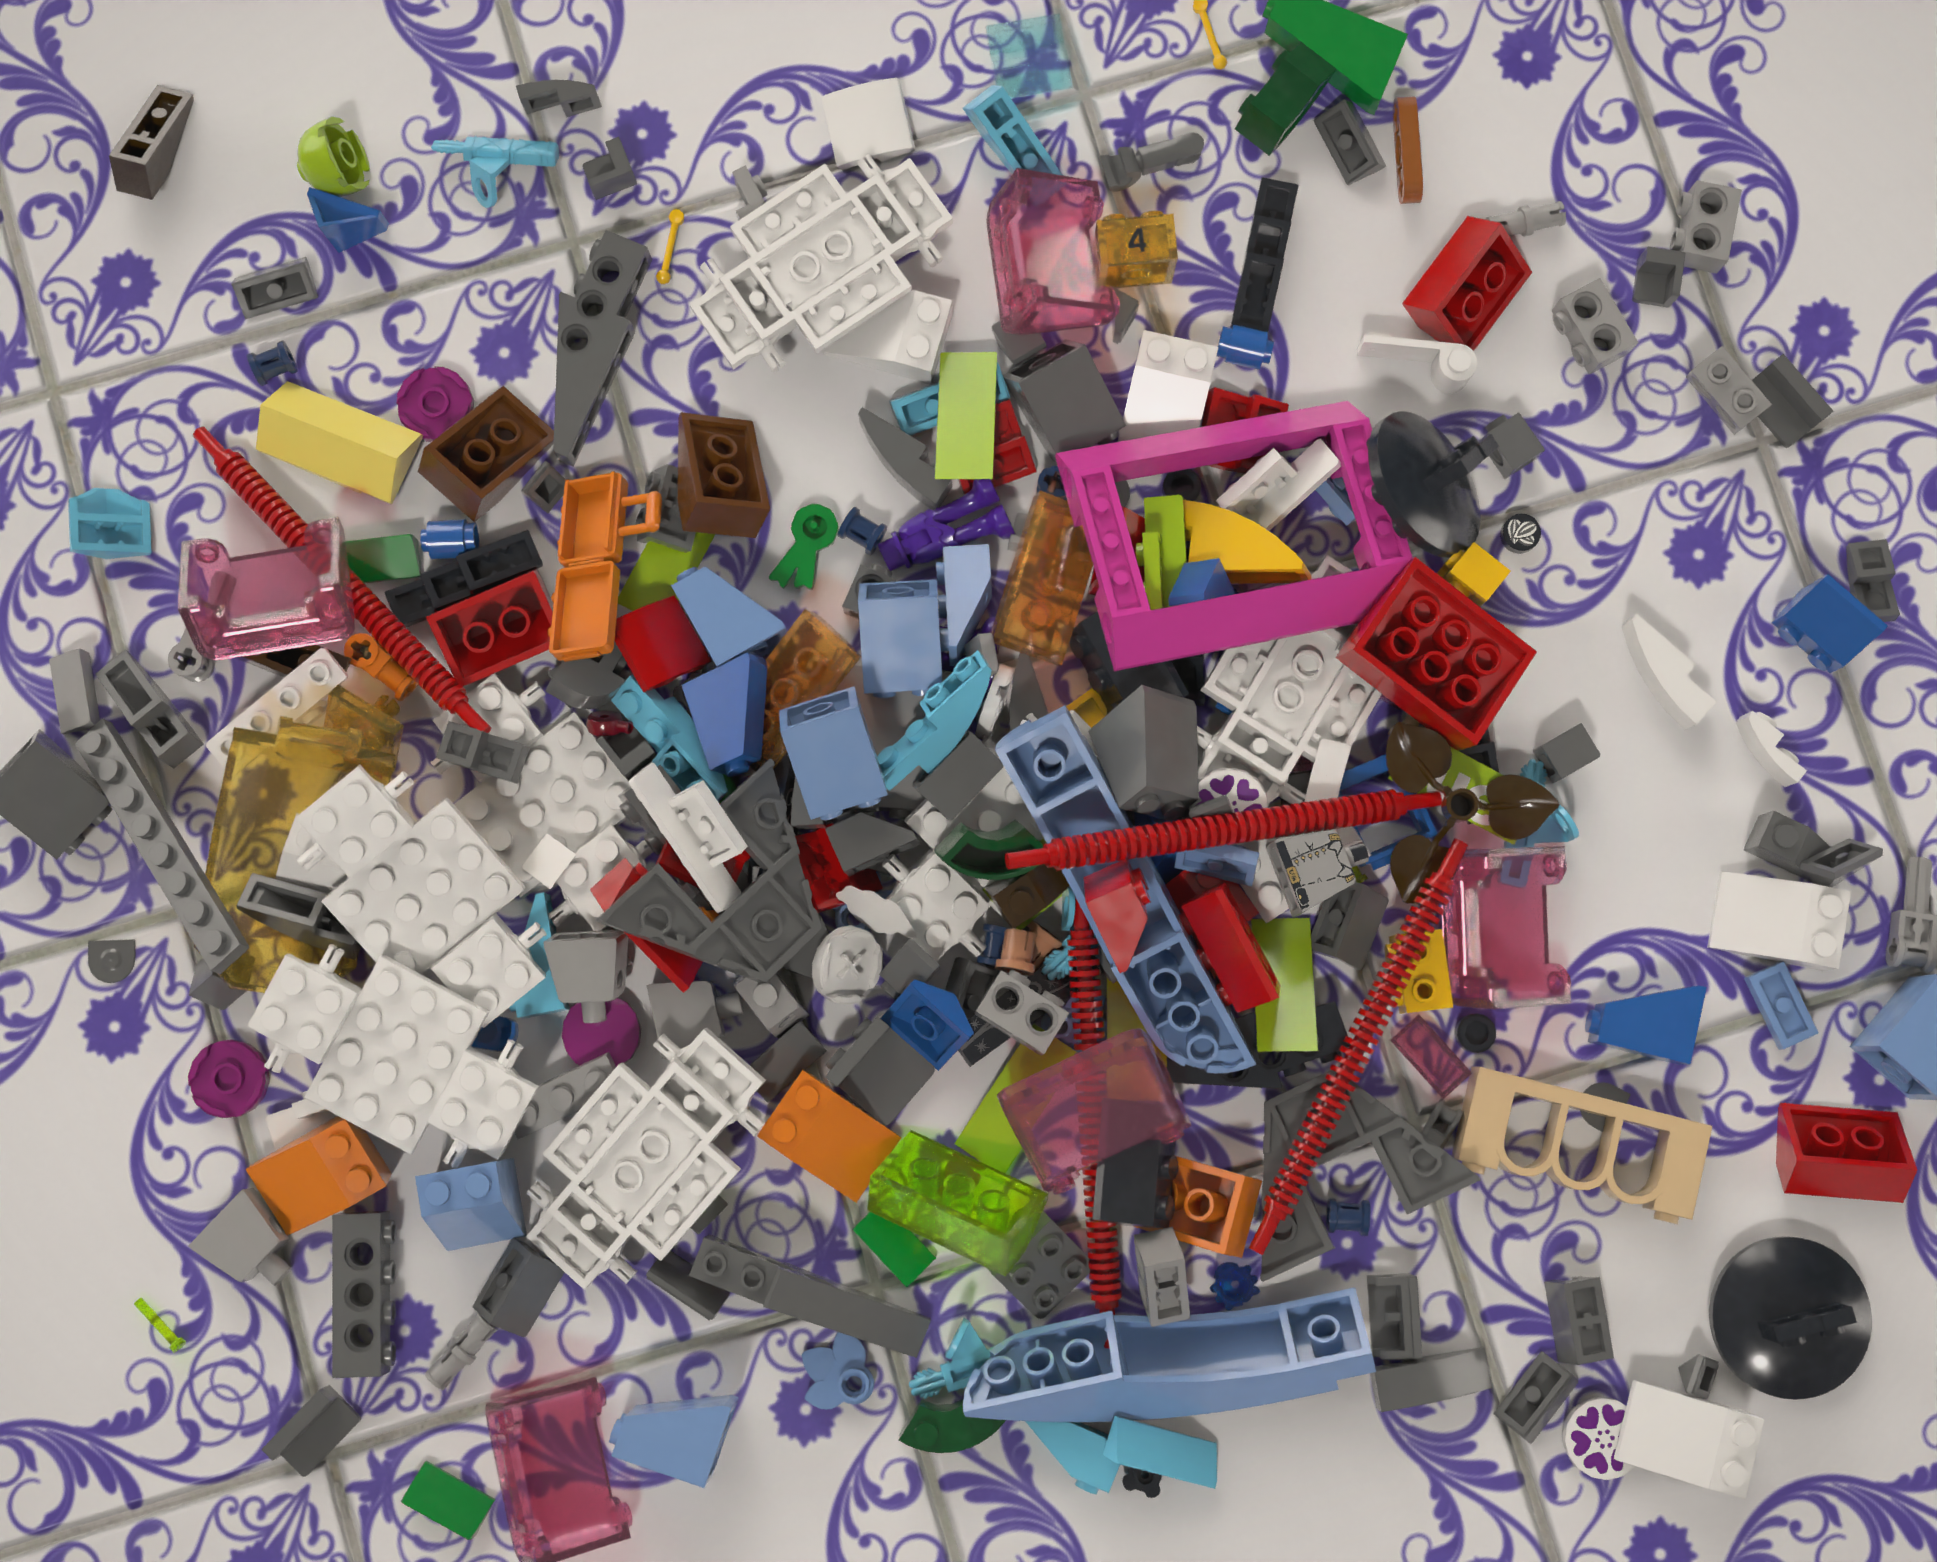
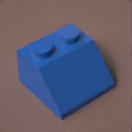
(1828, 624)

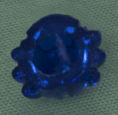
(1230, 1295)

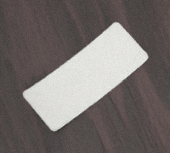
(1327, 770)

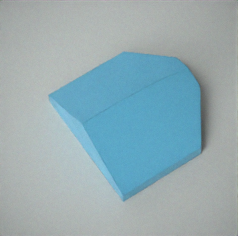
(109, 524)

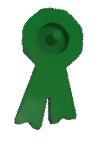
(813, 531)

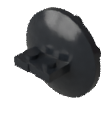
(1427, 482)
(1790, 1317)

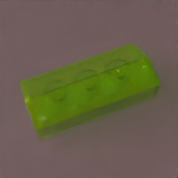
(956, 1202)

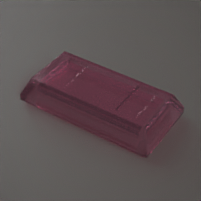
(1430, 1056)

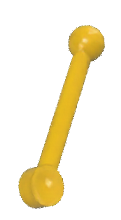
(1200, 8)
(676, 219)

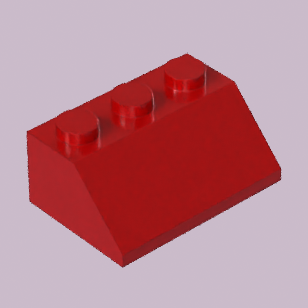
(1468, 284)
(494, 628)
(1230, 948)
(675, 965)
(1843, 1153)

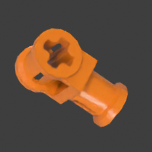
(379, 665)

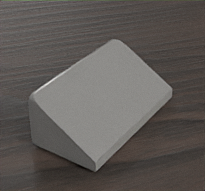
(74, 691)

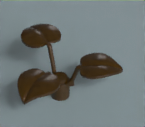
(1417, 758)

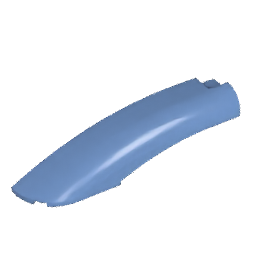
(1166, 976)
(1174, 1367)

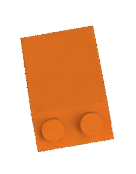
(828, 1135)
(319, 1174)
(1212, 1207)

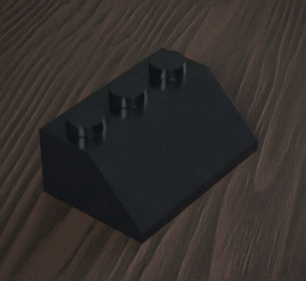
(1115, 686)
(1137, 1186)

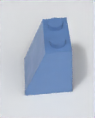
(726, 617)
(899, 637)
(832, 754)
(1904, 1039)
(472, 1204)
(675, 1436)

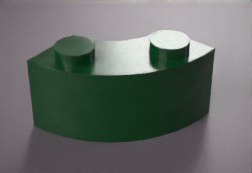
(1284, 98)
(983, 852)
(945, 1428)

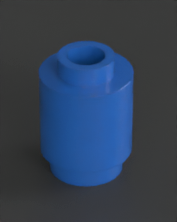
(1245, 346)
(449, 538)

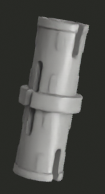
(1529, 219)
(460, 1352)

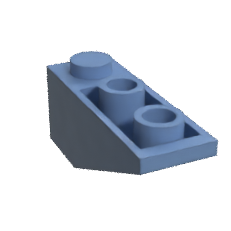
(968, 593)

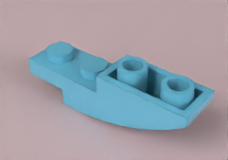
(948, 713)
(671, 734)

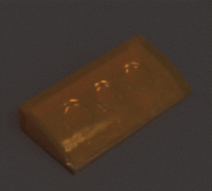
(1044, 583)
(802, 667)

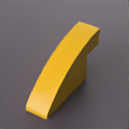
(1243, 546)

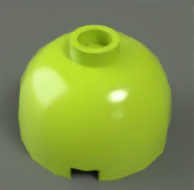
(332, 158)

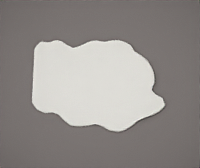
(876, 912)

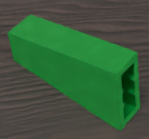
(1353, 44)

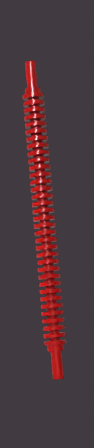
(367, 606)
(1222, 829)
(1439, 885)
(1102, 1245)

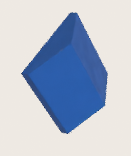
(929, 1022)

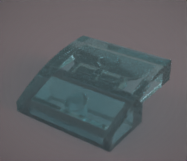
(1029, 56)

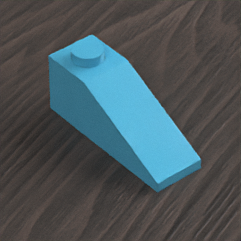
(1008, 132)
(543, 997)
(1080, 1452)

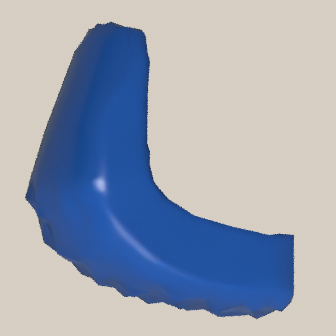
(496, 1034)

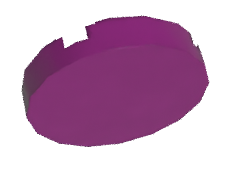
(433, 401)
(617, 1034)
(228, 1078)

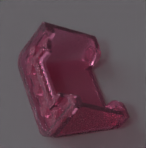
(1045, 254)
(267, 597)
(1500, 929)
(1093, 1108)
(555, 1472)

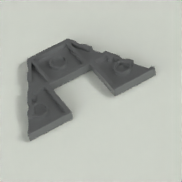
(762, 924)
(1413, 1163)

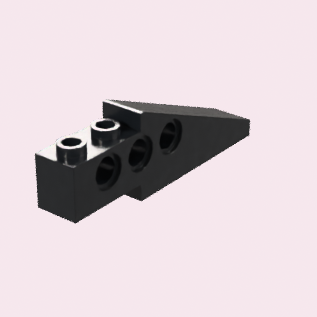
(1329, 1039)

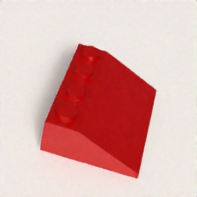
(1437, 655)

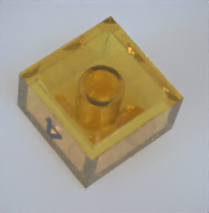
(1135, 250)

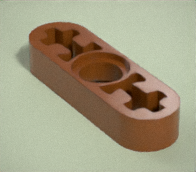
(1407, 150)

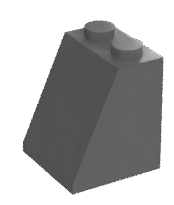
(1065, 399)
(1150, 753)
(50, 796)

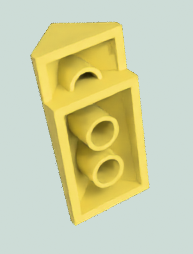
(336, 441)

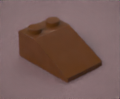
(486, 453)
(720, 476)

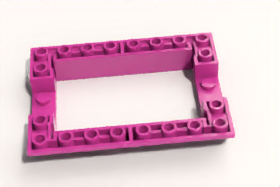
(1149, 636)

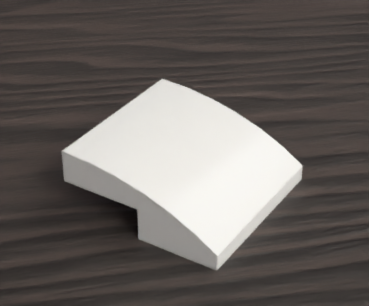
(868, 121)

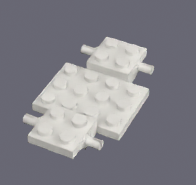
(820, 260)
(1284, 703)
(562, 791)
(422, 890)
(938, 898)
(394, 1054)
(644, 1158)

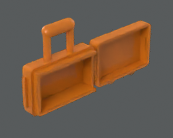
(588, 550)

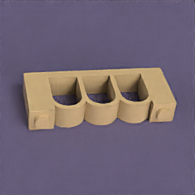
(1676, 1159)

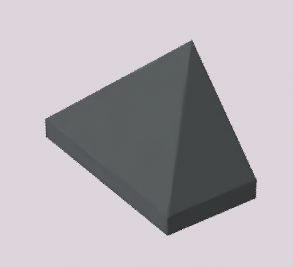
(1839, 862)

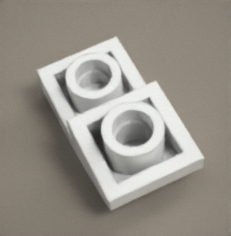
(1761, 738)

